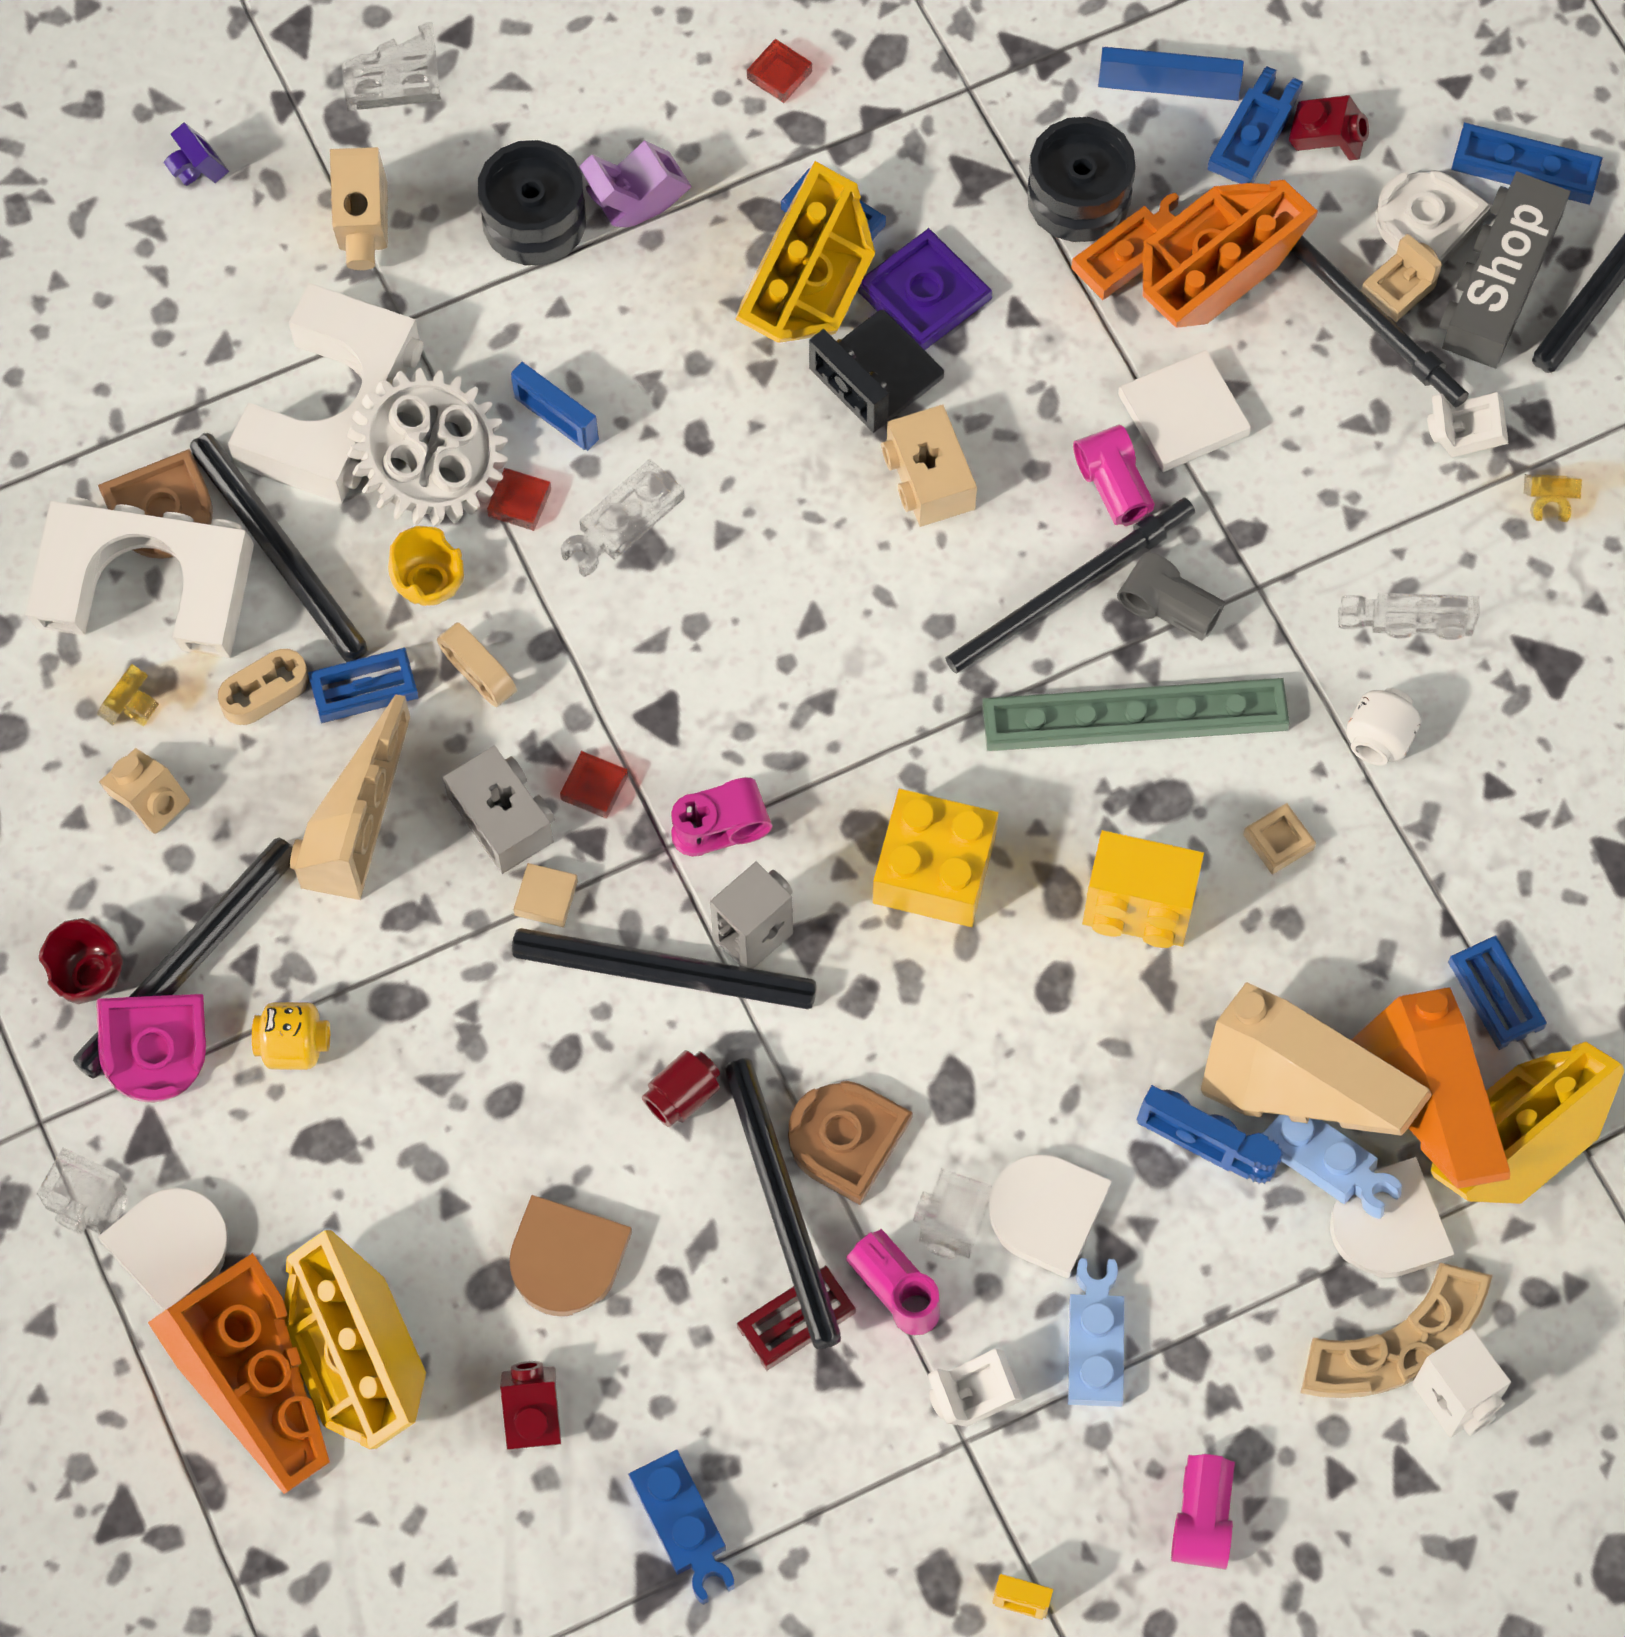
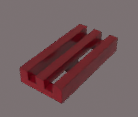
(801, 1339)

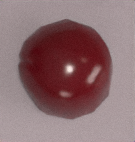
(81, 961)

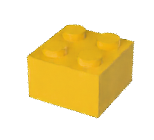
(935, 857)
(1142, 889)

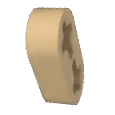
(476, 664)
(263, 686)

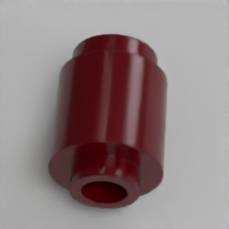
(682, 1087)

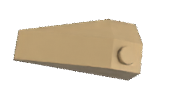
(347, 822)
(1291, 1064)

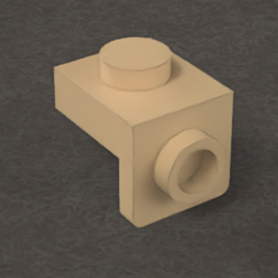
(1403, 278)
(145, 789)

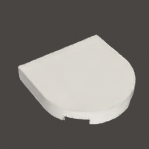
(1431, 210)
(1046, 1210)
(1405, 1237)
(169, 1243)

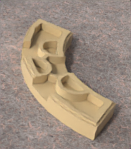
(1395, 1357)

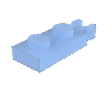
(1333, 1162)
(1096, 1341)

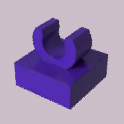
(194, 157)

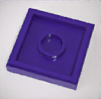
(925, 289)

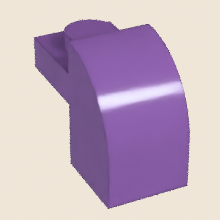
(636, 187)

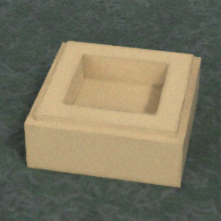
(1279, 838)
(545, 895)

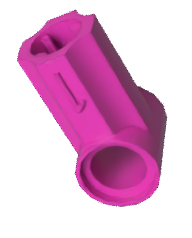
(1110, 463)
(894, 1280)
(1202, 1528)

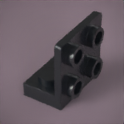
(874, 368)

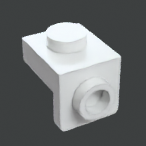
(1471, 426)
(974, 1389)

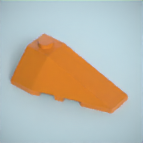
(1431, 1044)
(242, 1362)

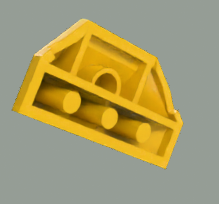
(811, 261)
(1546, 1118)
(351, 1342)

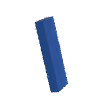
(1170, 73)
(1501, 154)

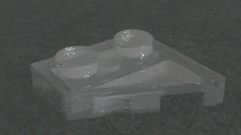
(394, 73)

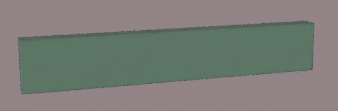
(1135, 714)

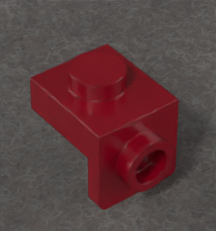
(1330, 124)
(530, 1405)

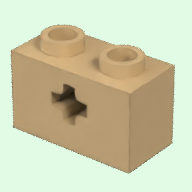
(929, 465)

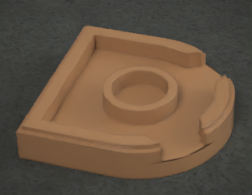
(162, 487)
(845, 1136)
(565, 1257)

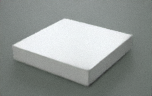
(1184, 410)

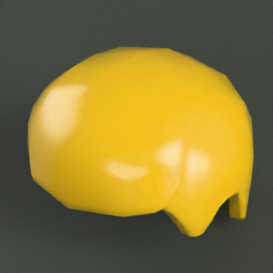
(425, 566)

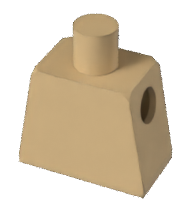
(359, 204)

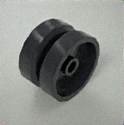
(1080, 179)
(532, 202)

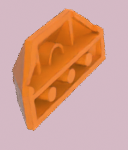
(1221, 248)

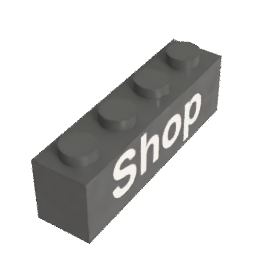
(1505, 269)

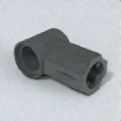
(1159, 591)

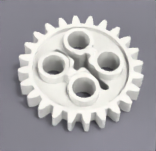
(385, 437)

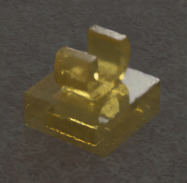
(1552, 489)
(128, 699)

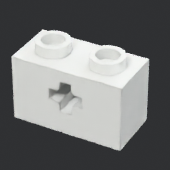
(1462, 1384)

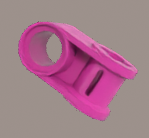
(722, 818)

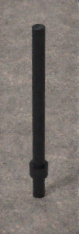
(1425, 365)
(1146, 533)

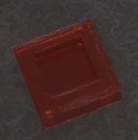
(779, 70)
(519, 499)
(594, 784)

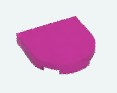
(151, 1044)

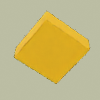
(1022, 1596)

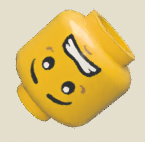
(290, 1035)

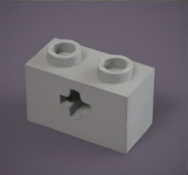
(508, 834)
(752, 915)

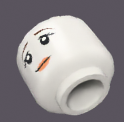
(1383, 726)

